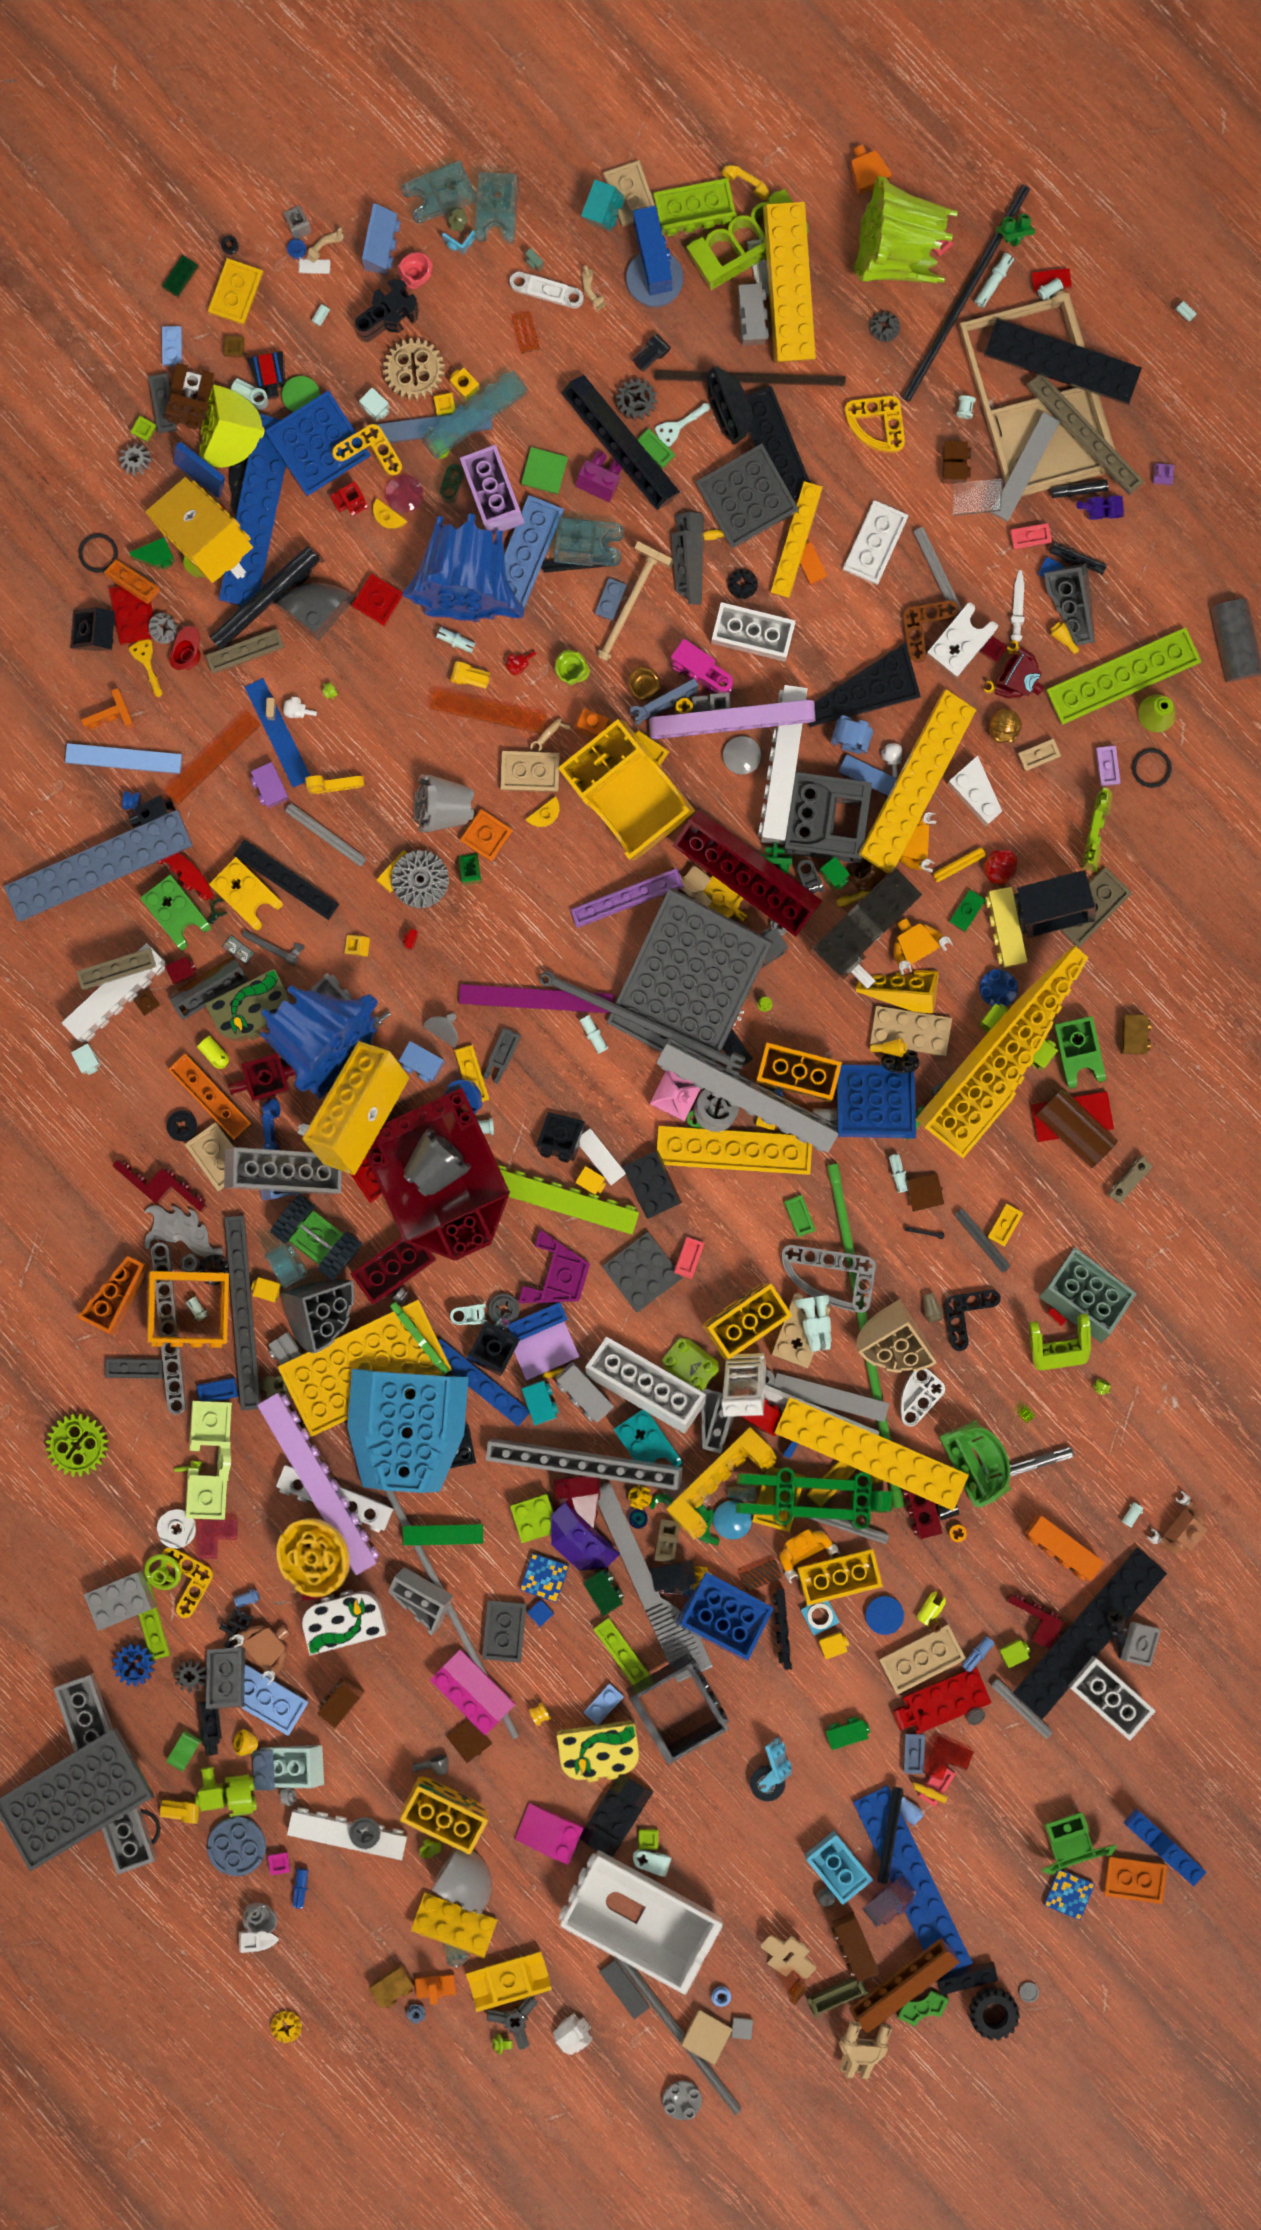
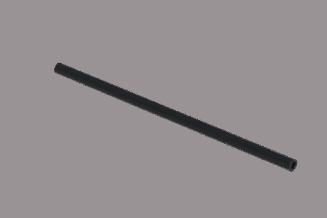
(962, 299)

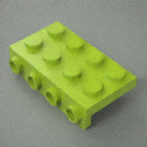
(695, 207)

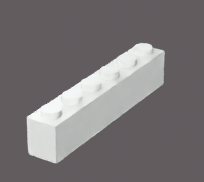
(335, 1832)

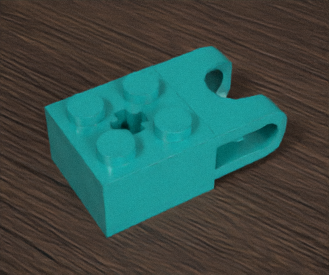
(652, 1446)

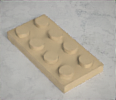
(920, 1031)
(922, 1659)

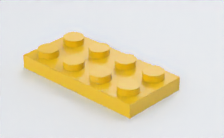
(454, 1925)

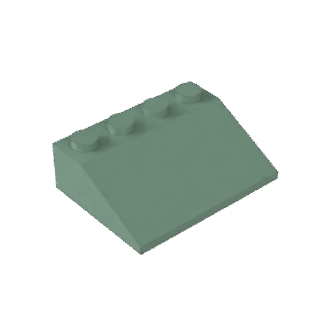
(1084, 1288)

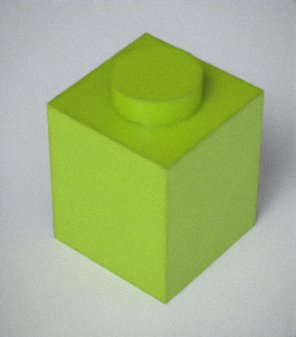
(1014, 1653)

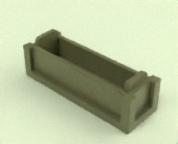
(836, 1995)

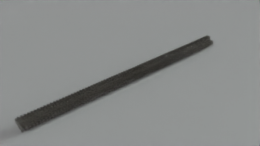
(755, 378)

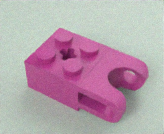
(701, 666)

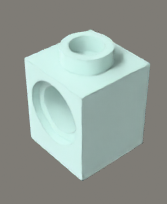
(374, 404)
(86, 1059)

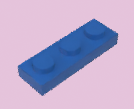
(538, 1321)

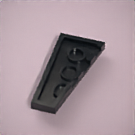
(782, 1636)

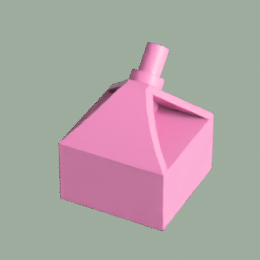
(675, 1096)

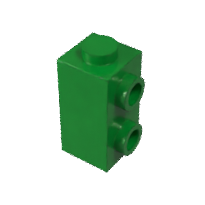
(847, 1733)

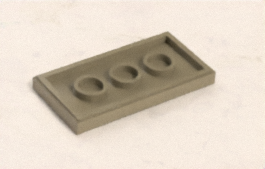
(1108, 896)

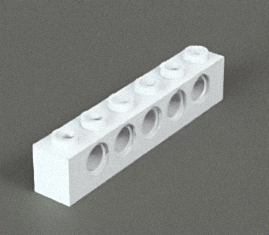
(382, 1511)

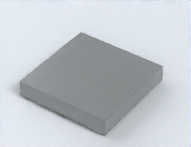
(1140, 1644)

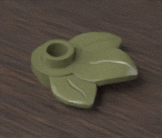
(273, 1386)

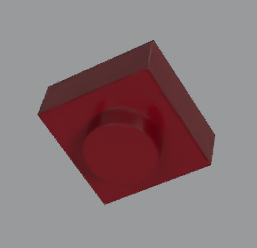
(994, 649)

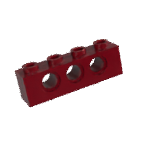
(929, 1528)

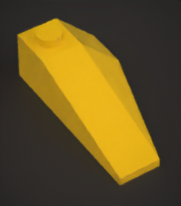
(909, 991)

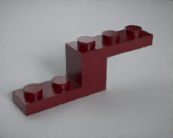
(160, 1185)
(1048, 1624)

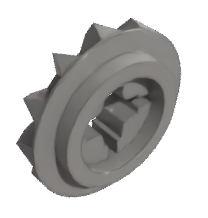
(157, 632)

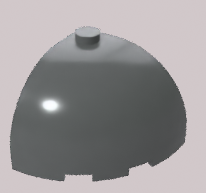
(314, 606)
(318, 1311)

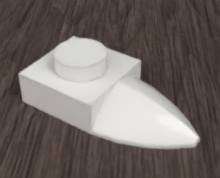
(256, 1942)

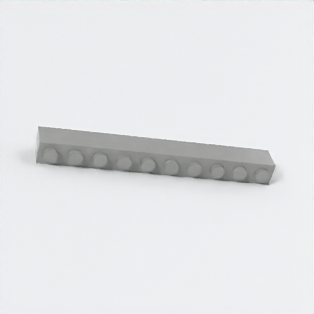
(748, 1095)
(584, 1463)

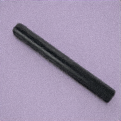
(890, 1835)

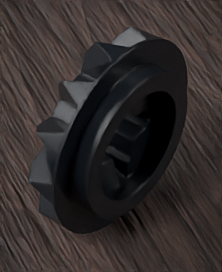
(748, 590)
(173, 1129)
(207, 1264)

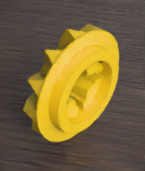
(290, 2019)

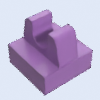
(1163, 474)

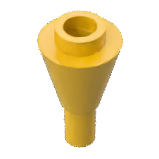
(1061, 633)
(895, 1047)

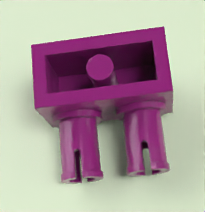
(599, 480)

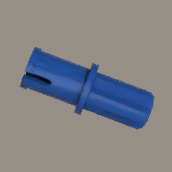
(300, 1888)

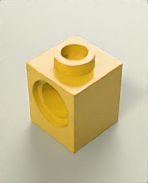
(467, 391)
(591, 1181)
(266, 1289)
(833, 1645)

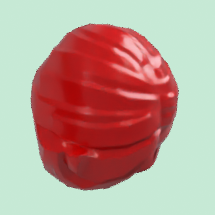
(1000, 866)

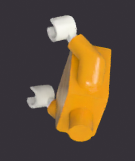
(916, 852)
(916, 943)
(803, 1547)

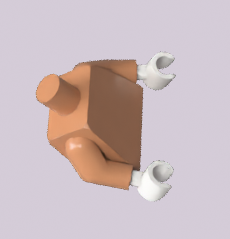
(1186, 1529)
(265, 1647)

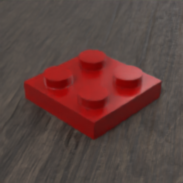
(377, 600)

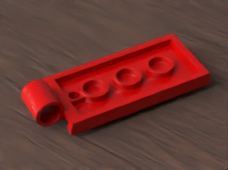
(942, 1701)

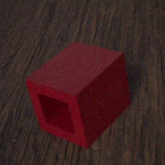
(181, 970)

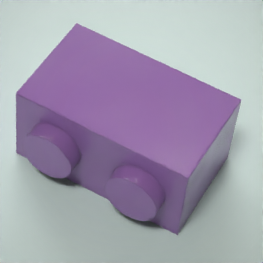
(269, 785)

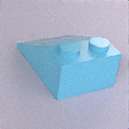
(838, 1867)

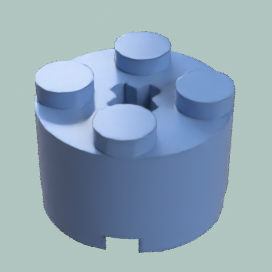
(852, 735)

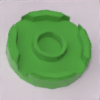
(299, 392)

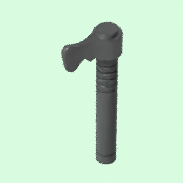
(291, 958)

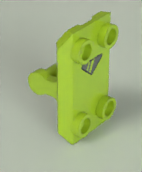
(690, 1363)

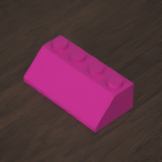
(473, 1692)

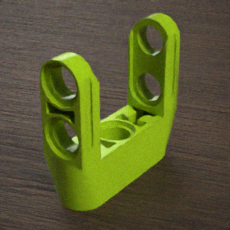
(1061, 1353)

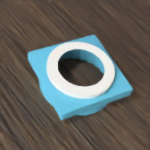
(816, 1629)

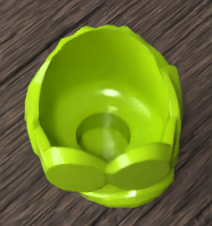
(571, 667)

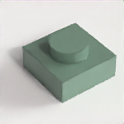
(533, 260)

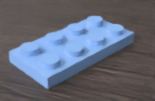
(272, 1702)

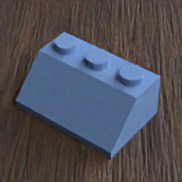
(380, 240)

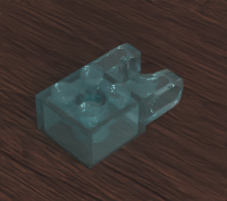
(436, 192)
(497, 211)
(586, 542)

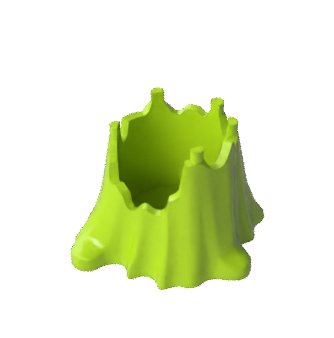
(899, 236)

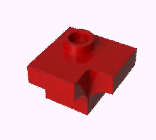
(349, 498)

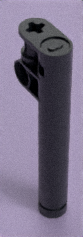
(293, 573)

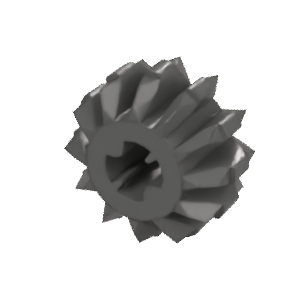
(194, 1671)

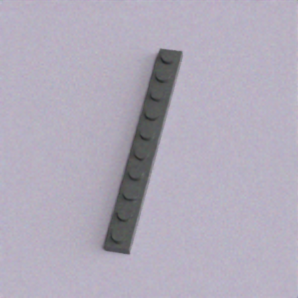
(242, 1312)

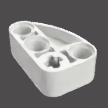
(916, 1389)

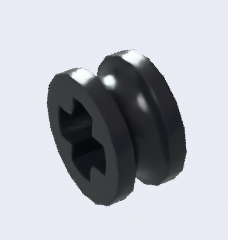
(229, 251)

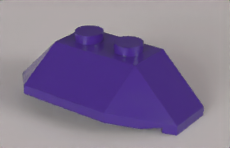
(579, 1540)

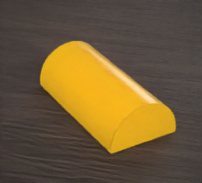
(840, 1577)

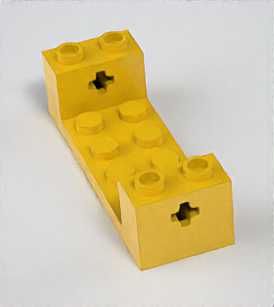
(747, 1445)

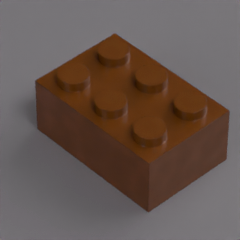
(343, 1698)
(854, 1947)

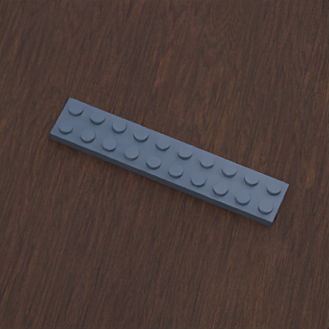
(98, 866)

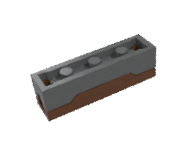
(207, 987)

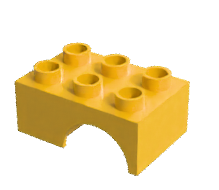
(627, 789)

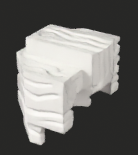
(572, 2034)

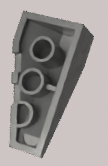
(1072, 597)

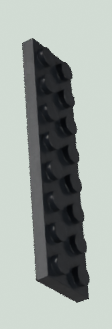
(1062, 361)

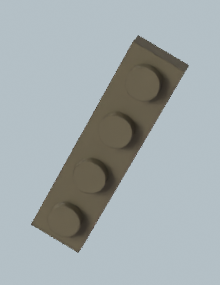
(244, 651)
(116, 969)

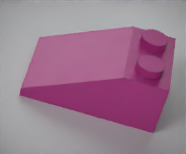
(549, 1833)

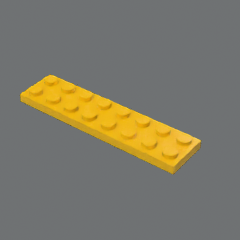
(734, 1150)

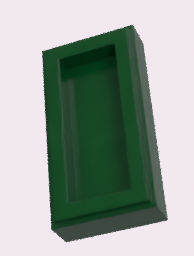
(180, 276)

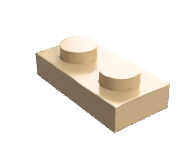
(1039, 755)

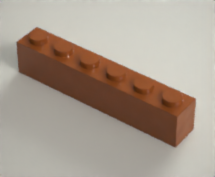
(904, 1985)

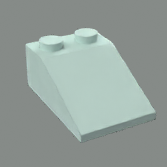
(298, 1766)

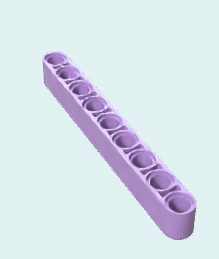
(732, 719)

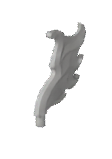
(180, 1227)

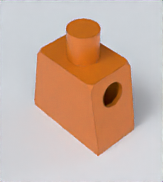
(866, 169)
(591, 723)

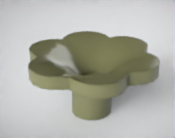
(457, 219)

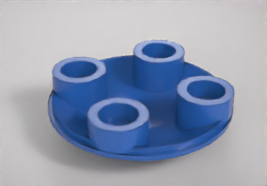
(998, 988)

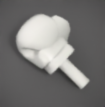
(294, 708)
(893, 755)

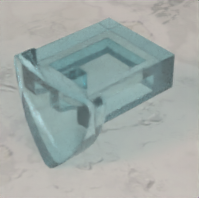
(455, 1956)

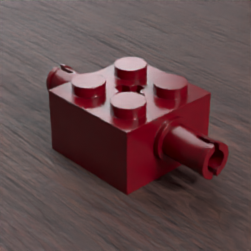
(253, 1075)

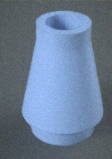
(910, 1811)

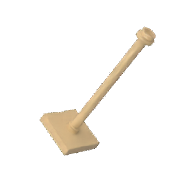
(652, 558)

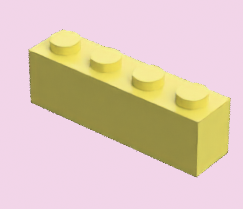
(1007, 927)

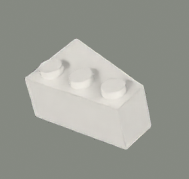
(976, 792)

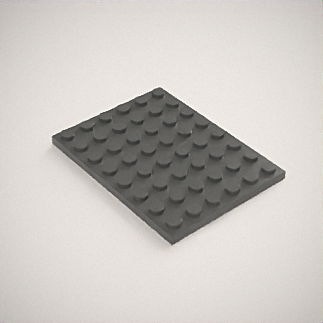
(691, 974)

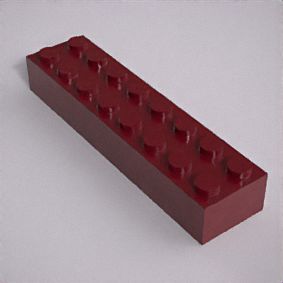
(747, 873)

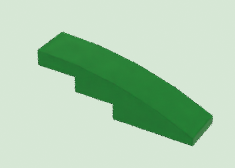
(442, 1534)

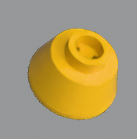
(245, 1743)

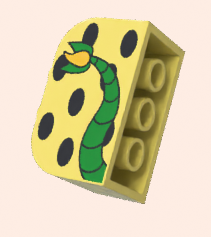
(598, 1750)

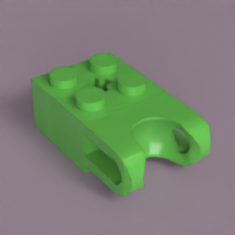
(178, 915)
(1079, 1056)

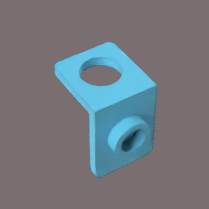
(454, 245)

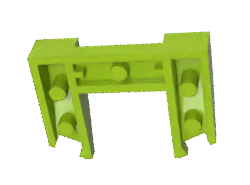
(1093, 850)

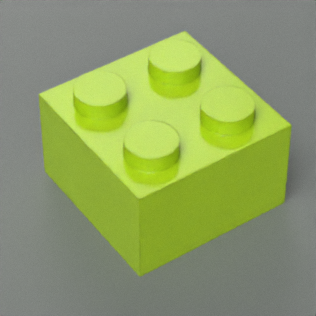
(533, 1517)

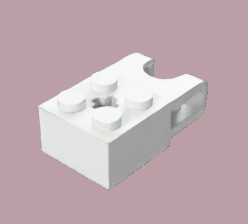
(965, 637)

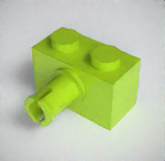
(211, 1795)

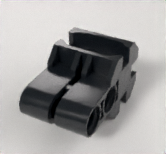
(390, 308)

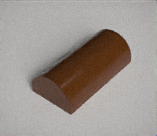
(1076, 1128)

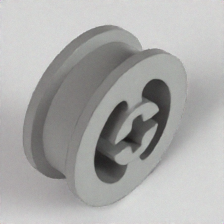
(705, 1109)

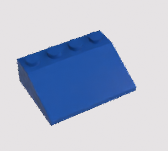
(725, 1616)

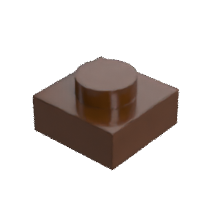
(146, 1002)

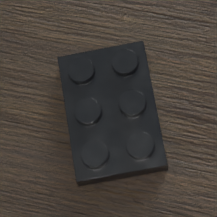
(652, 1184)

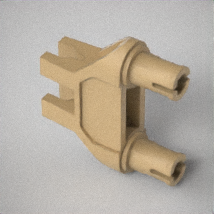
(862, 2054)

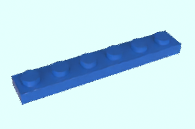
(485, 1386)

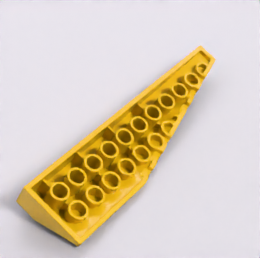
(997, 1064)

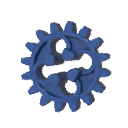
(133, 1653)

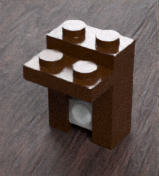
(185, 408)

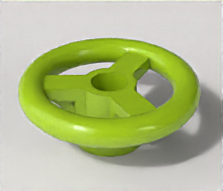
(157, 1579)

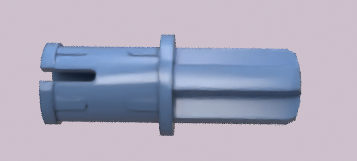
(978, 1654)

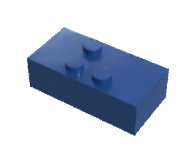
(652, 250)

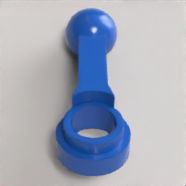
(268, 1123)

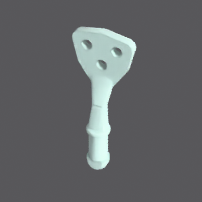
(677, 426)

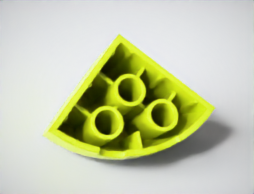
(230, 428)

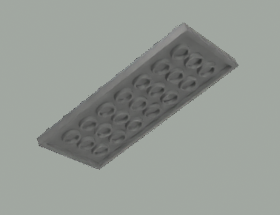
(73, 1799)

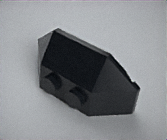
(728, 404)

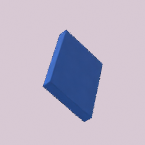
(199, 469)

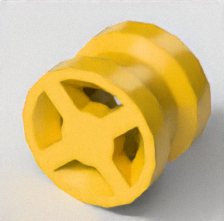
(539, 1714)

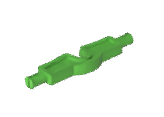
(423, 1343)

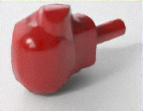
(518, 664)

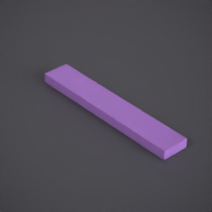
(626, 898)

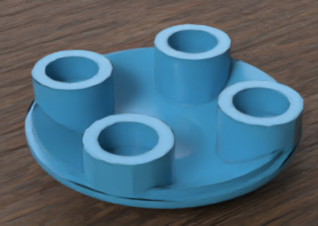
(729, 1523)

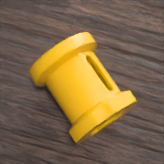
(687, 702)

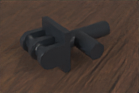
(238, 1624)

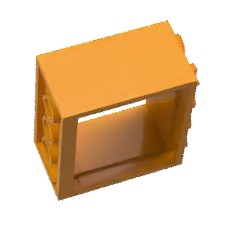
(223, 1278)

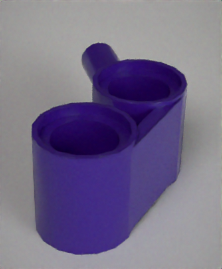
(1100, 509)

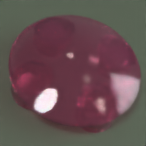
(404, 493)

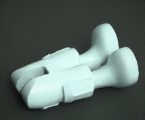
(818, 1328)

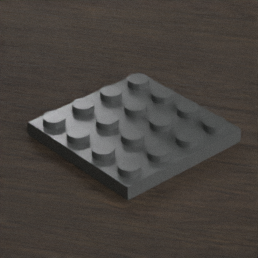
(747, 496)

